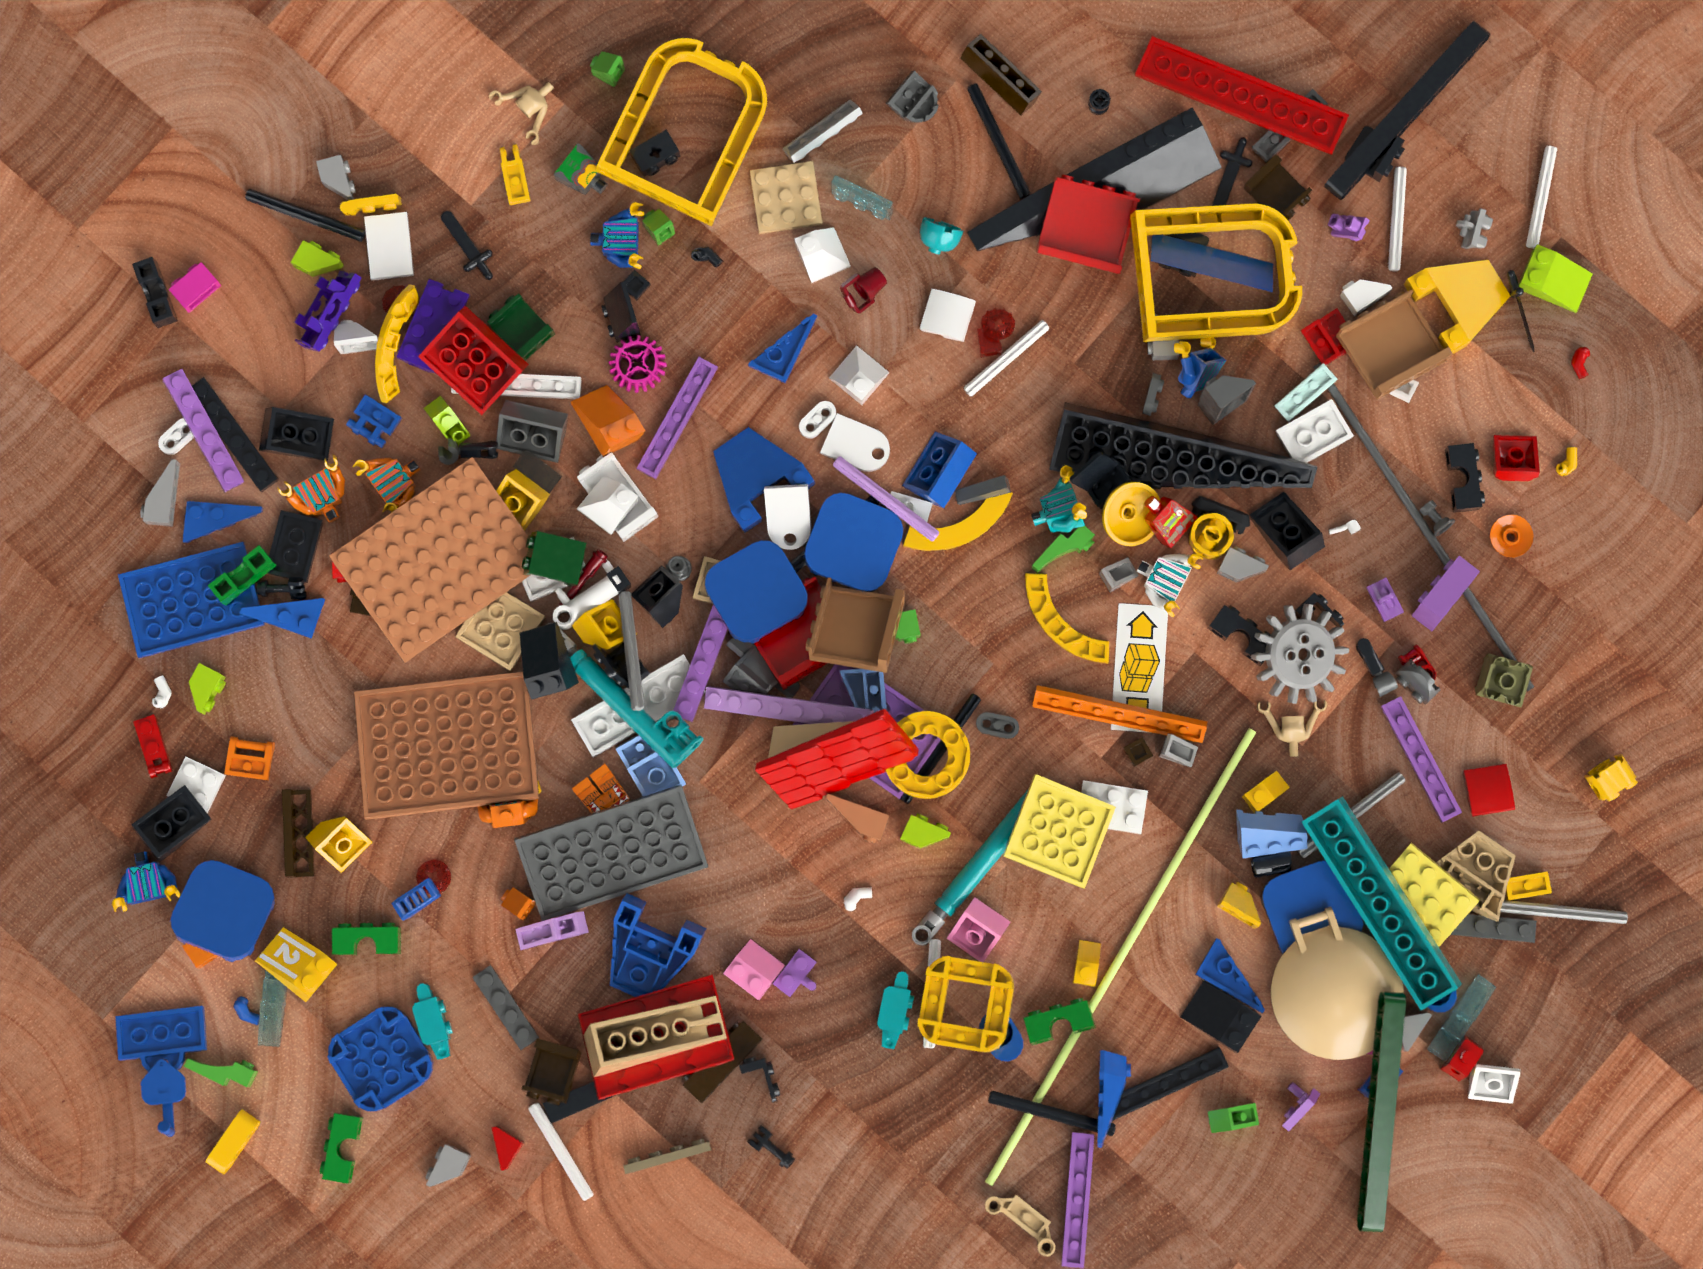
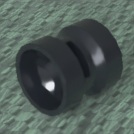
(1102, 103)

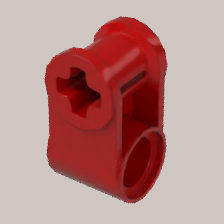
(1419, 660)

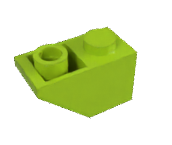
(315, 261)
(446, 420)
(204, 687)
(922, 833)

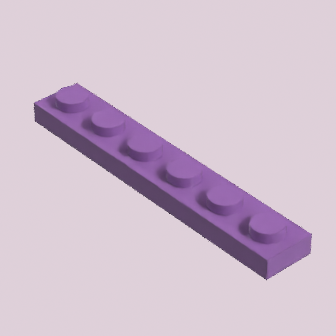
(677, 418)
(203, 430)
(701, 666)
(1421, 759)
(1077, 1200)

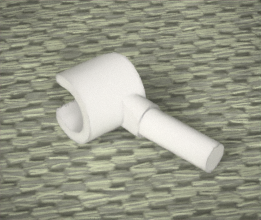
(1352, 526)

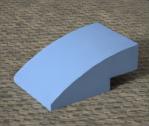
(647, 767)

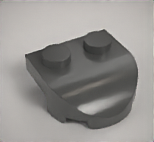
(914, 99)
(1417, 681)

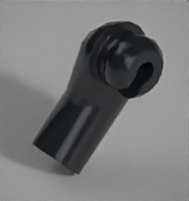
(706, 254)

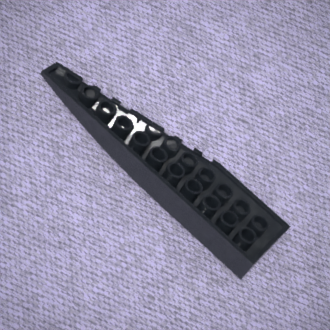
(1147, 165)
(1170, 455)

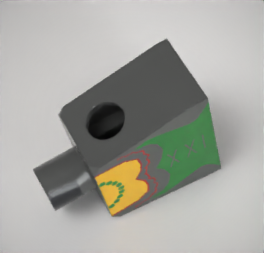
(579, 172)

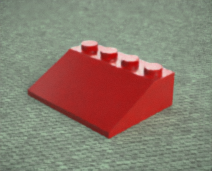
(473, 360)

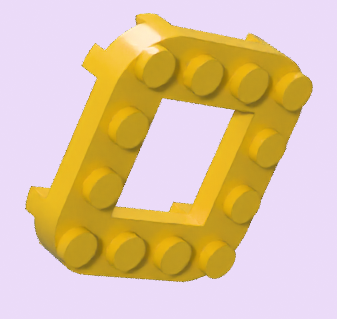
(934, 1000)

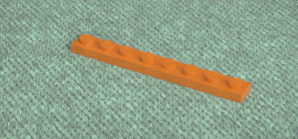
(1119, 714)

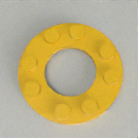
(958, 756)

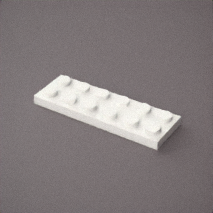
(603, 727)

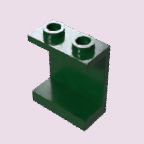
(520, 327)
(554, 557)

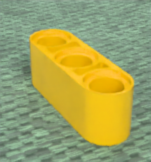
(233, 1141)

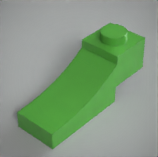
(1078, 541)
(240, 1072)

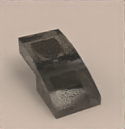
(537, 471)

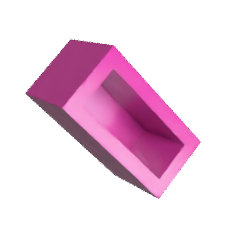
(194, 286)

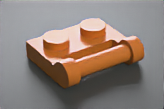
(246, 765)

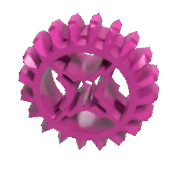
(643, 355)

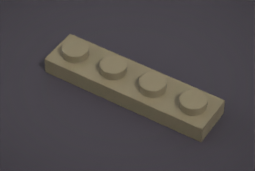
(676, 1153)

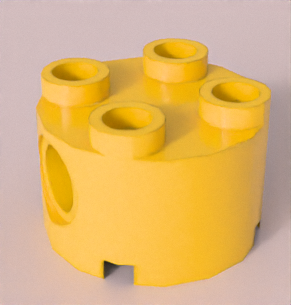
(1211, 536)
(1611, 777)

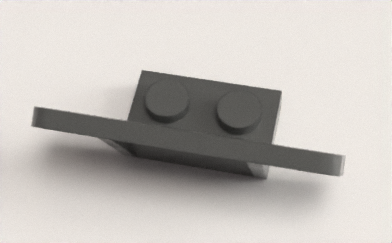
(752, 672)

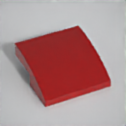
(1322, 337)
(1489, 790)

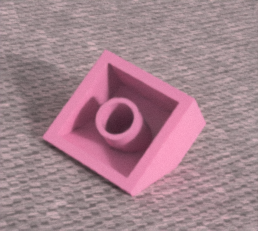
(978, 930)
(754, 969)

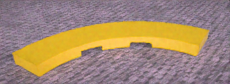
(388, 342)
(964, 531)
(1056, 627)

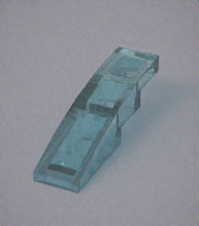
(271, 1011)
(1461, 1018)

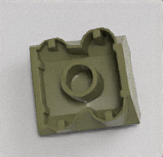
(1503, 680)

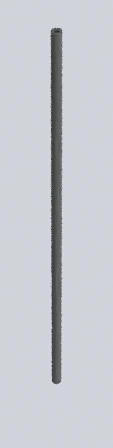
(1418, 518)

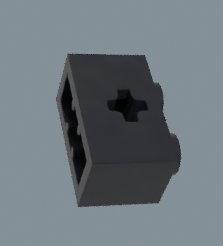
(662, 145)

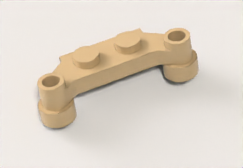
(1026, 1218)

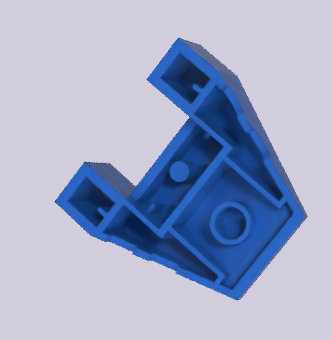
(749, 465)
(645, 956)

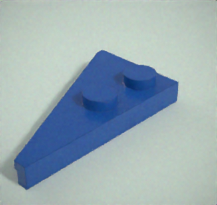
(781, 357)
(205, 517)
(294, 616)
(1221, 971)

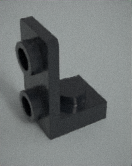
(1336, 618)

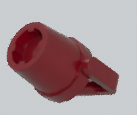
(866, 285)

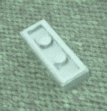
(1305, 392)

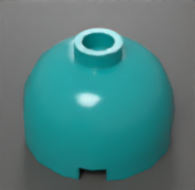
(939, 235)

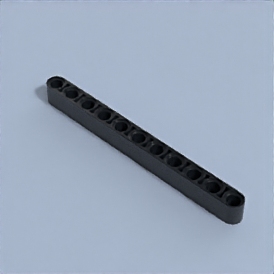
(1407, 110)

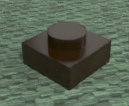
(1138, 752)

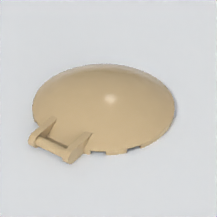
(1330, 988)

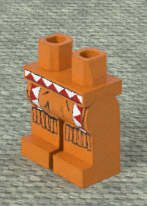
(611, 795)

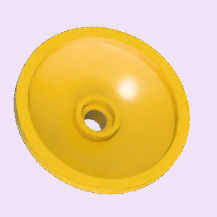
(1131, 527)

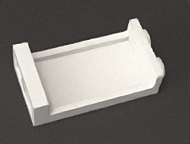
(608, 466)

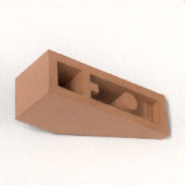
(864, 820)

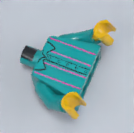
(1061, 506)

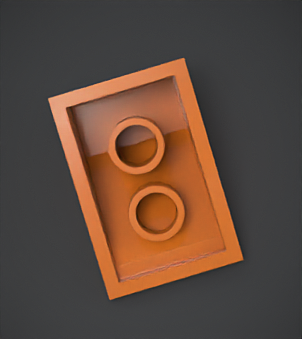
(608, 420)

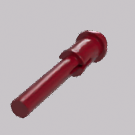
(598, 558)

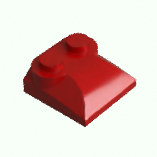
(1515, 458)

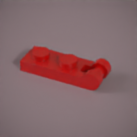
(152, 745)

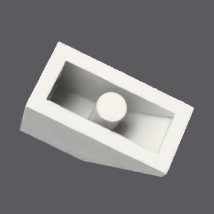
(1363, 294)

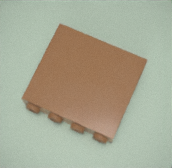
(1392, 345)
(855, 627)

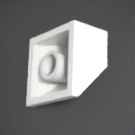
(821, 253)
(352, 338)
(859, 375)
(608, 504)

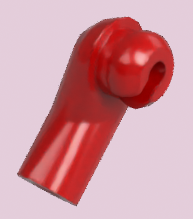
(1578, 360)

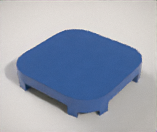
(853, 542)
(756, 591)
(1305, 894)
(222, 910)
(380, 1059)

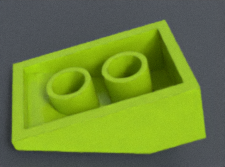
(1555, 278)

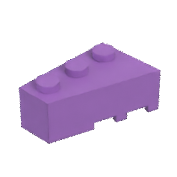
(1445, 592)

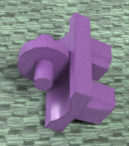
(1348, 226)
(1385, 599)

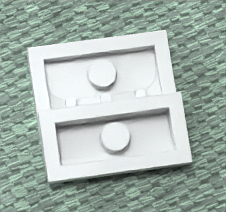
(947, 315)

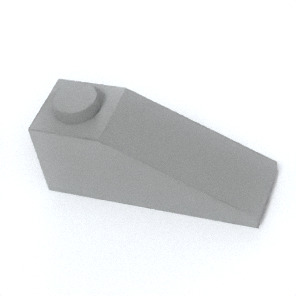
(161, 501)

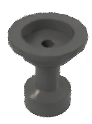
(1441, 524)
(679, 567)

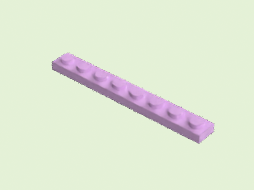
(780, 707)

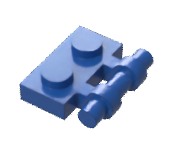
(378, 416)

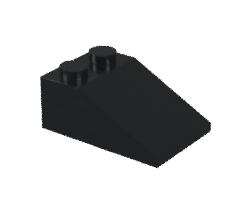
(621, 313)
(296, 434)
(1288, 530)
(546, 661)
(171, 823)
(1220, 1017)

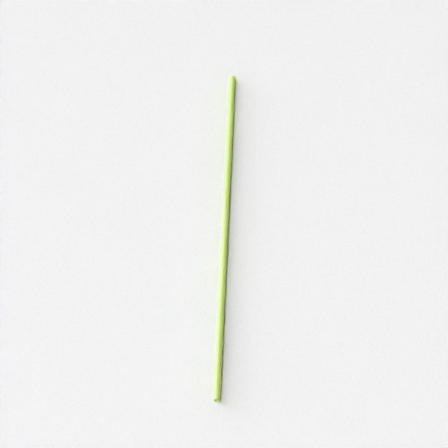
(1124, 949)

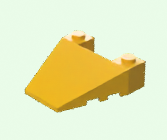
(1469, 294)

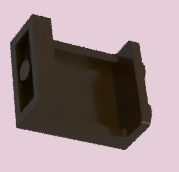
(552, 1072)

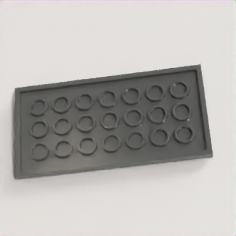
(611, 852)

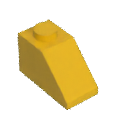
(1265, 792)
(1087, 963)

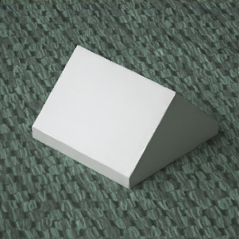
(1493, 1083)

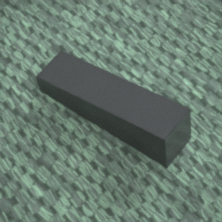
(983, 490)

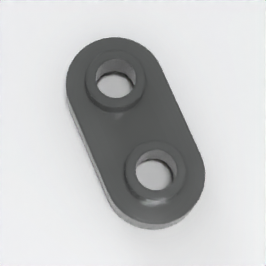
(1155, 386)
(997, 725)

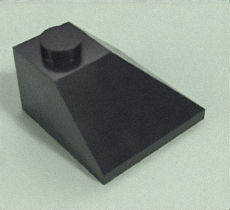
(660, 596)

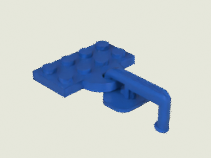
(159, 1038)

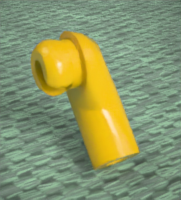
(1569, 464)

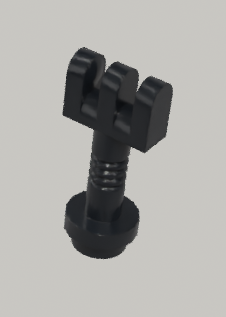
(294, 587)
(786, 1159)

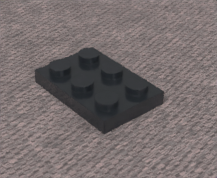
(295, 545)

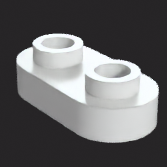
(816, 419)
(177, 435)

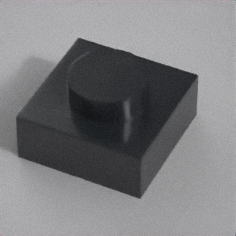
(636, 285)

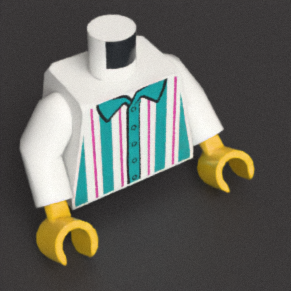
(1167, 578)

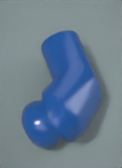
(243, 1012)

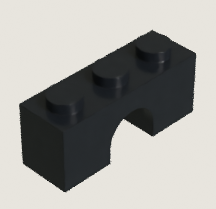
(156, 293)
(1465, 458)
(1229, 621)

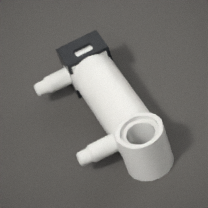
(597, 594)

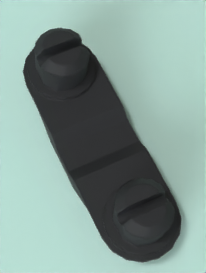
(1240, 519)

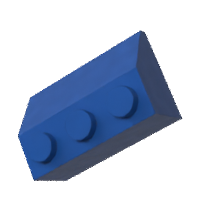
(939, 469)

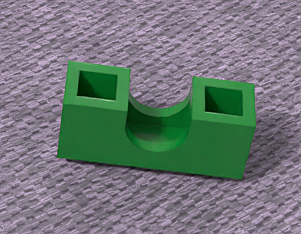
(232, 584)
(346, 938)
(1040, 1024)
(335, 1166)

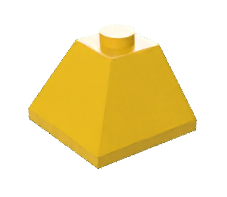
(601, 626)
(338, 841)
(1240, 904)

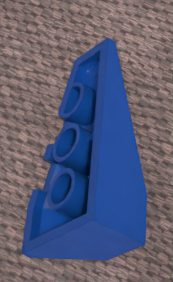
(1111, 1086)

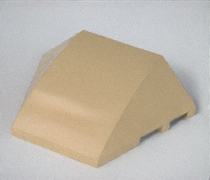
(1483, 869)

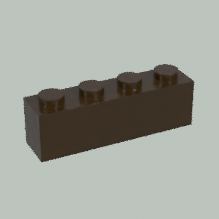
(1000, 74)
(706, 1081)

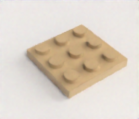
(786, 197)
(497, 628)

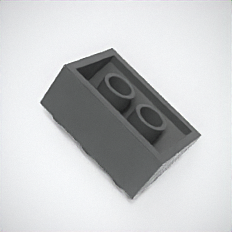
(532, 429)

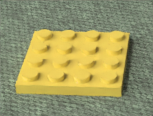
(1059, 831)
(1432, 892)

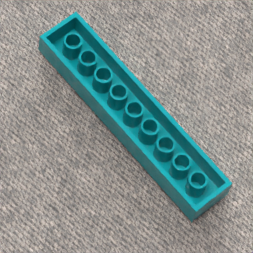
(1382, 903)

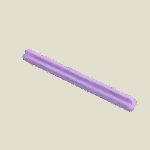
(886, 498)

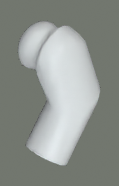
(163, 694)
(855, 895)

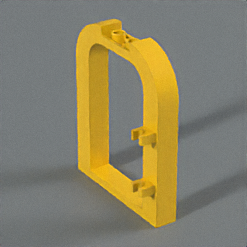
(639, 104)
(1215, 220)

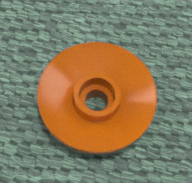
(1518, 528)

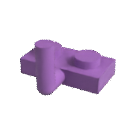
(795, 974)
(1304, 1102)

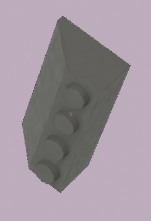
(1224, 396)

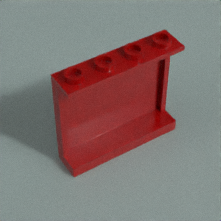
(1087, 224)
(786, 646)

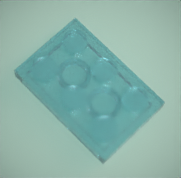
(861, 198)

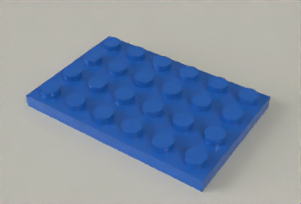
(175, 607)

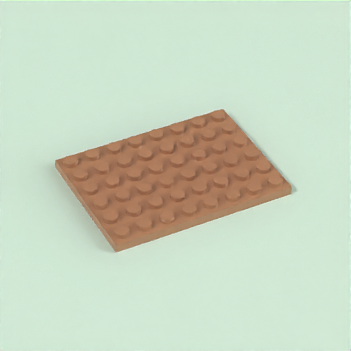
(435, 560)
(446, 745)

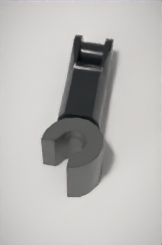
(467, 450)
(1382, 681)

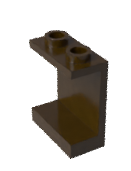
(1277, 188)

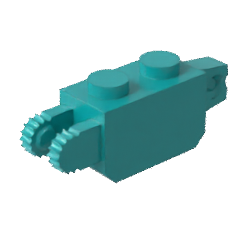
(893, 1010)
(431, 1021)

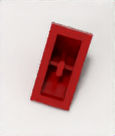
(506, 1146)

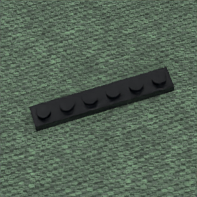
(234, 436)

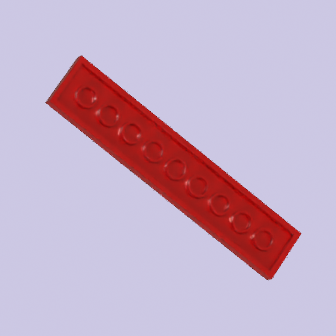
(1242, 95)

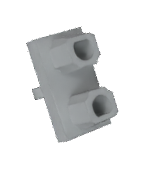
(1471, 229)

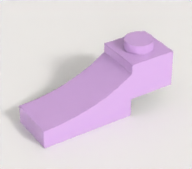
(552, 930)

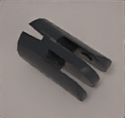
(1271, 864)

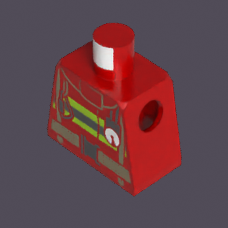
(1168, 520)
(1462, 1059)

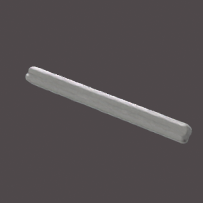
(631, 651)
(1364, 805)
(1564, 912)

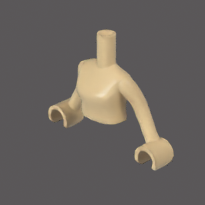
(529, 103)
(1292, 727)

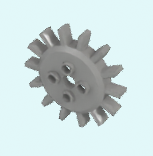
(1287, 639)

